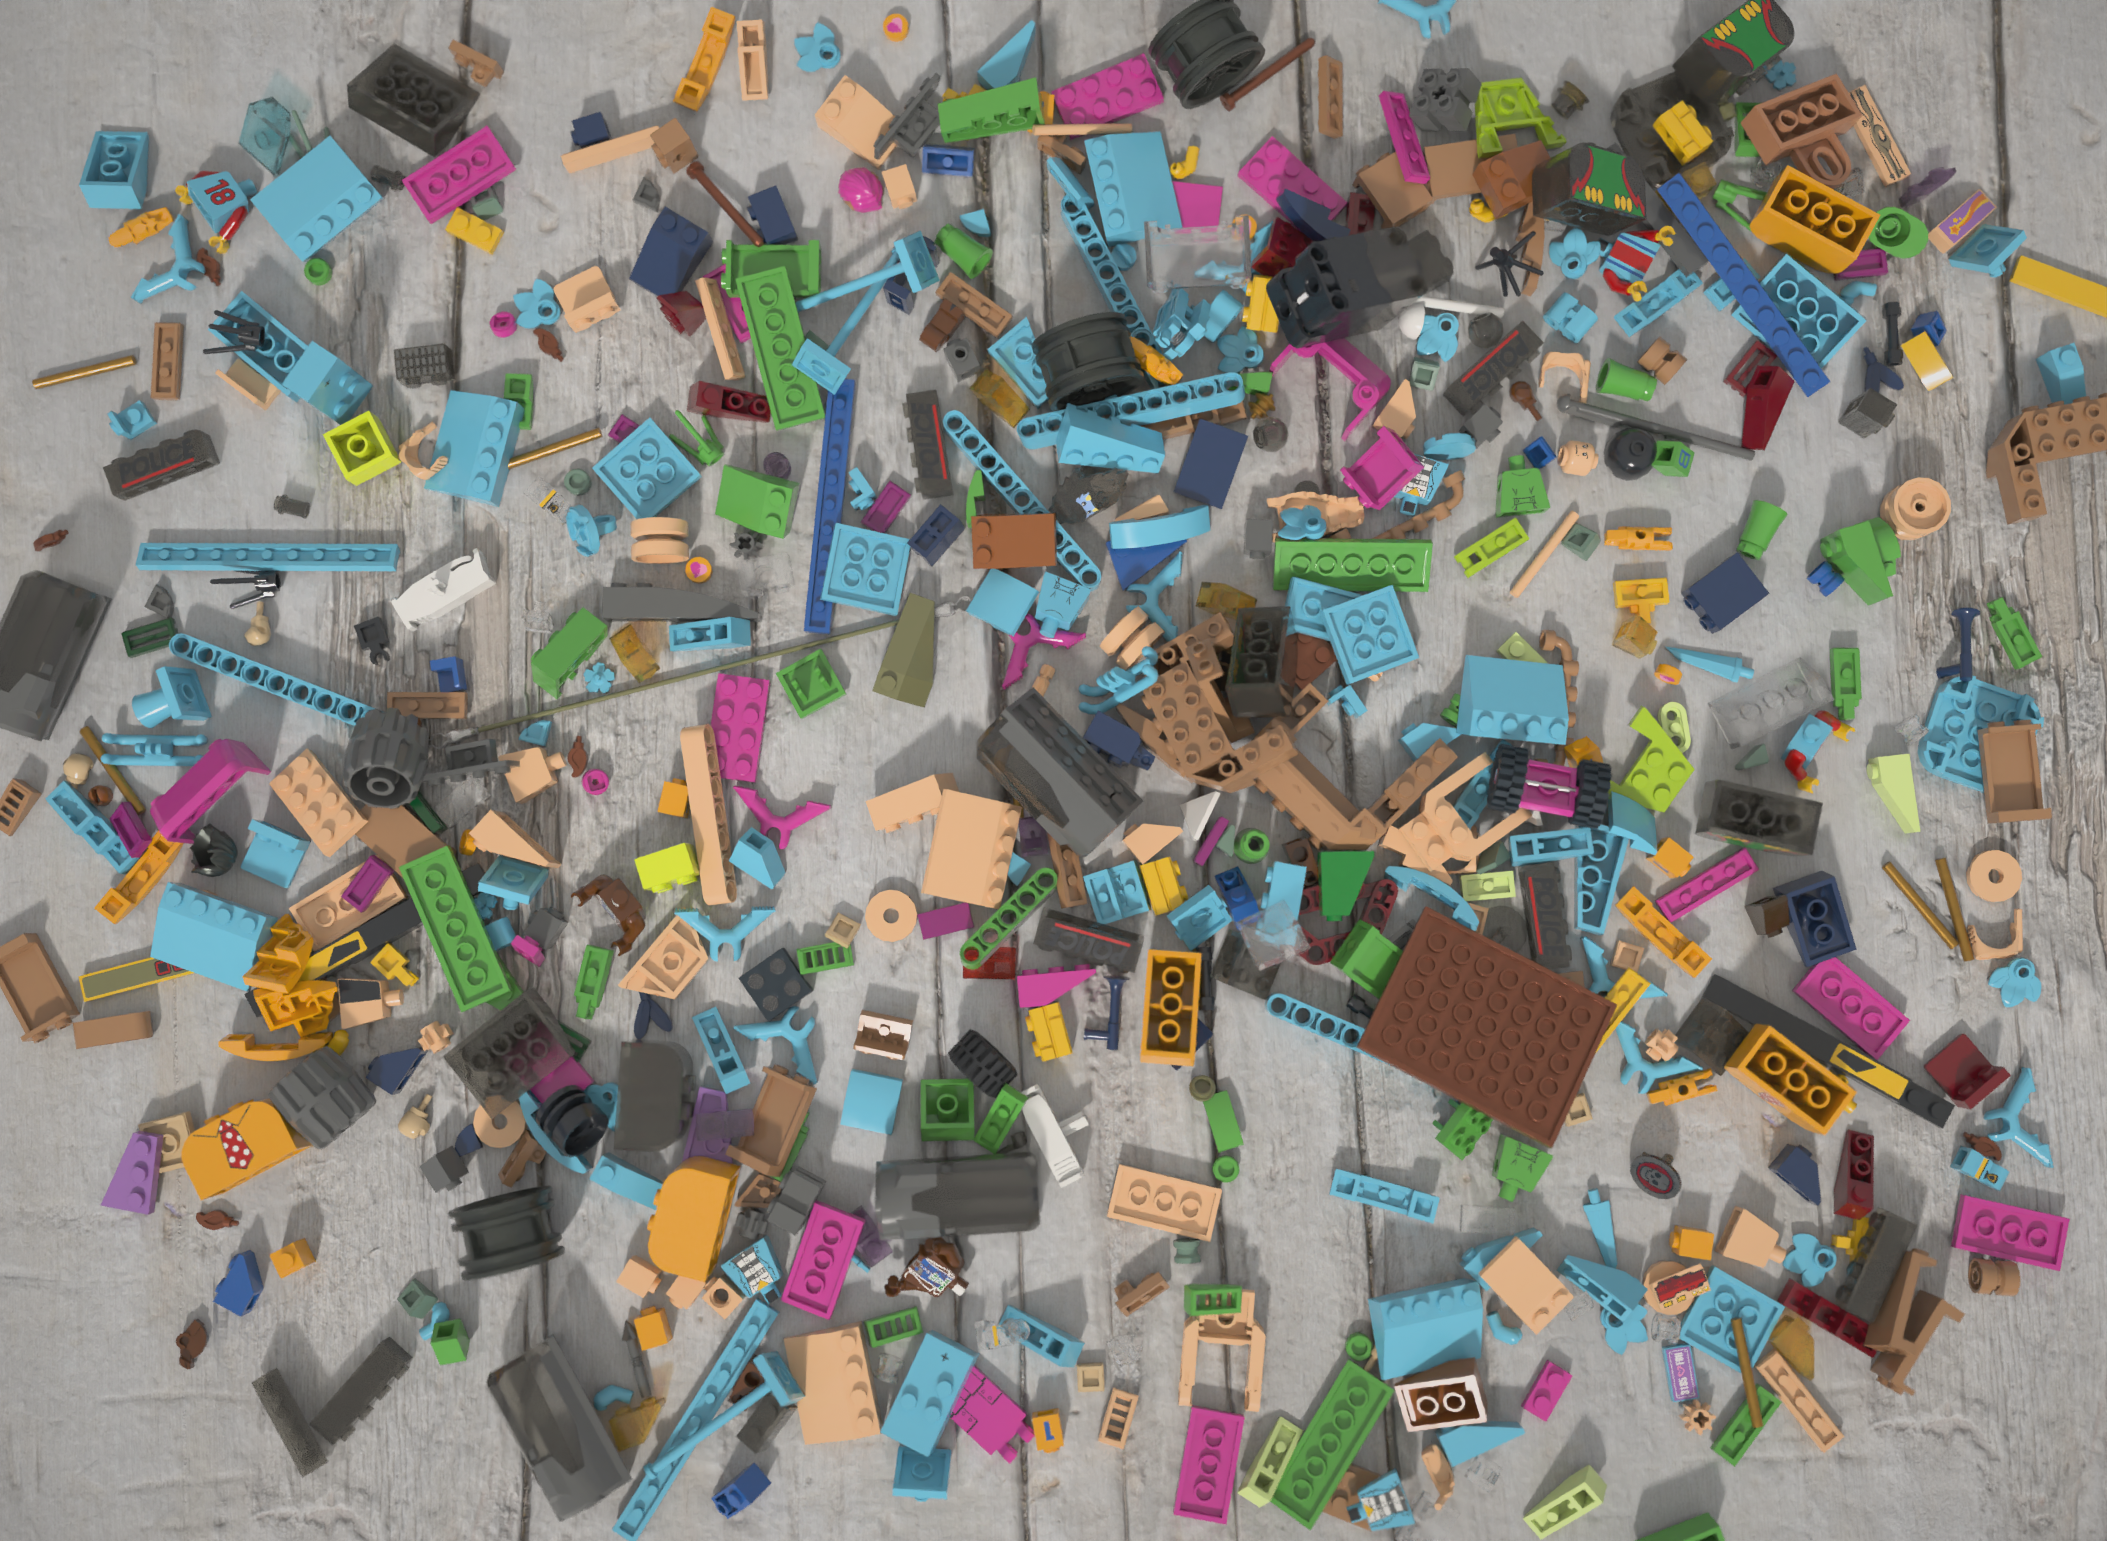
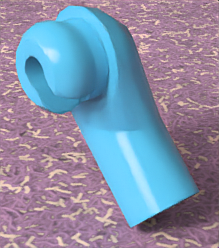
(1857, 288)
(440, 1314)
(1503, 1333)
(610, 1394)

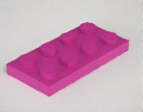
(1109, 94)
(1277, 168)
(459, 175)
(739, 725)
(1851, 1006)
(2010, 1232)
(823, 1260)
(1208, 1464)

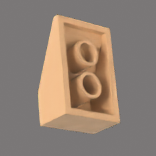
(855, 120)
(504, 836)
(1526, 1285)

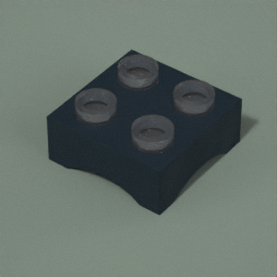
(775, 984)

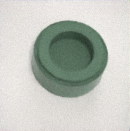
(577, 482)

